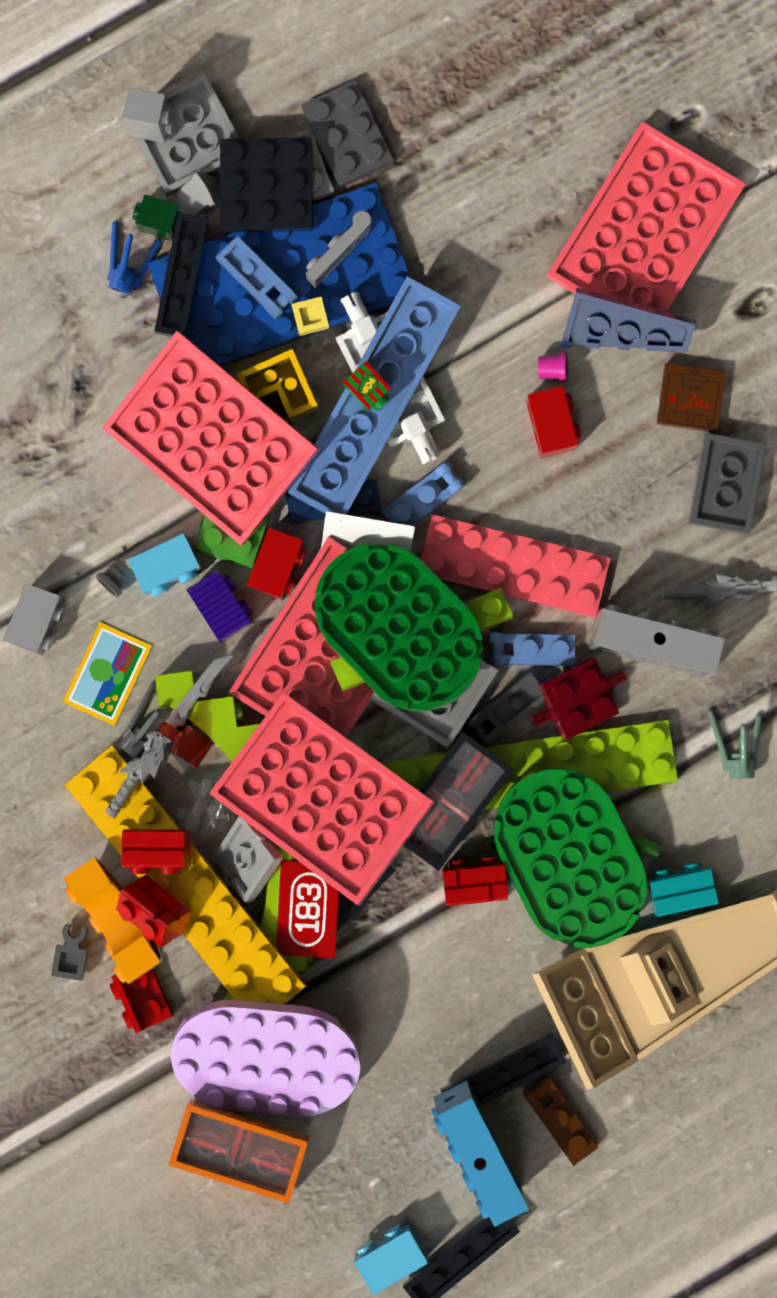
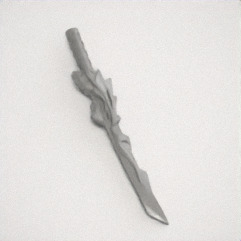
(722, 587)
(157, 743)

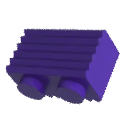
(219, 606)

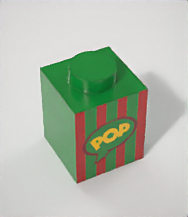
(368, 388)

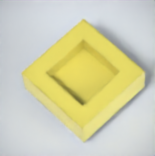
(310, 316)

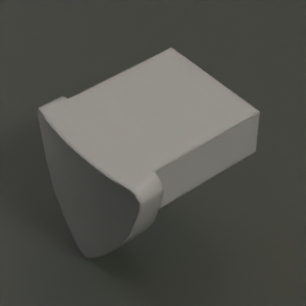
(198, 194)

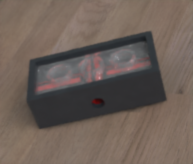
(460, 793)

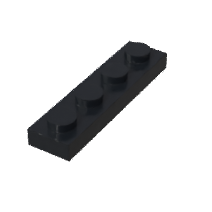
(181, 274)
(513, 1069)
(460, 1259)

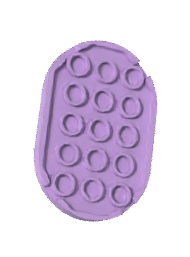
(266, 1058)

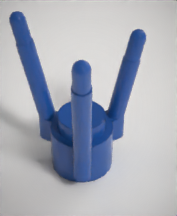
(123, 278)

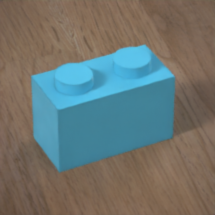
(165, 565)
(390, 1258)

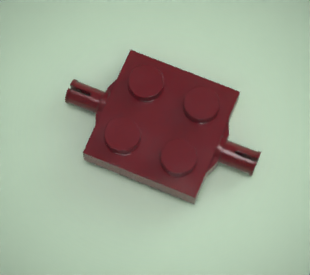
(578, 698)

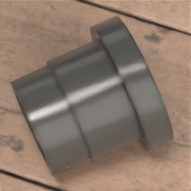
(115, 577)

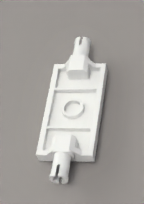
(422, 410)

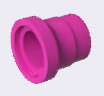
(553, 366)

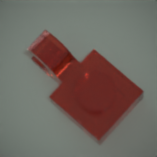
(188, 744)

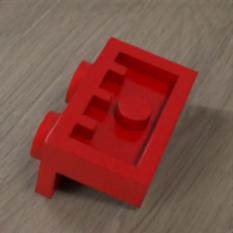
(142, 1000)

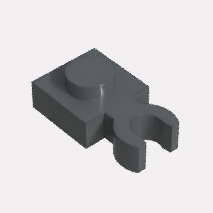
(70, 958)

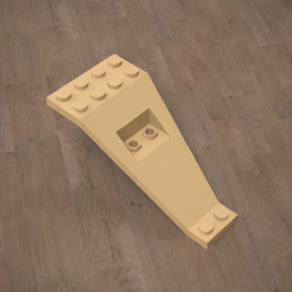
(618, 1001)

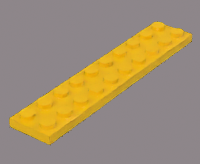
(218, 922)

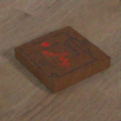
(690, 398)

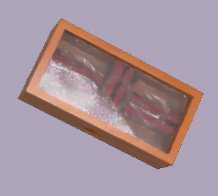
(239, 1150)

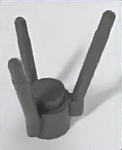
(135, 739)

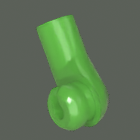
(646, 846)

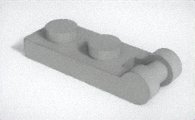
(339, 248)

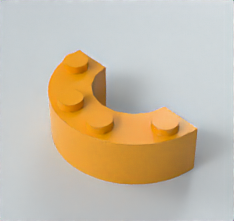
(98, 894)

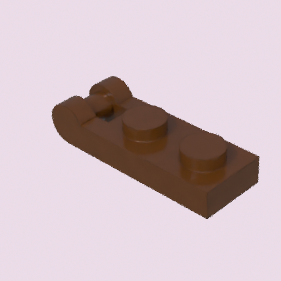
(561, 1121)

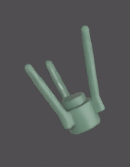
(742, 763)

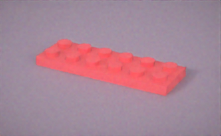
(516, 564)

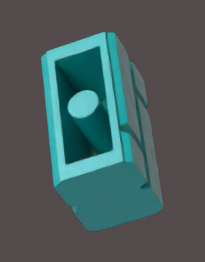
(681, 890)

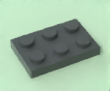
(347, 134)
(727, 484)

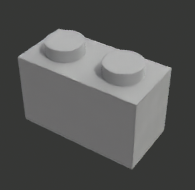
(147, 115)
(35, 619)

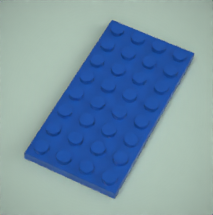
(235, 326)

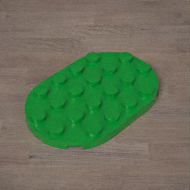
(398, 627)
(570, 857)

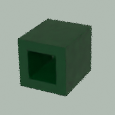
(156, 217)

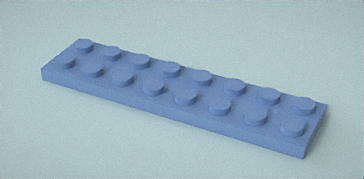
(351, 435)

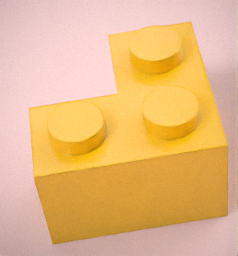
(283, 377)

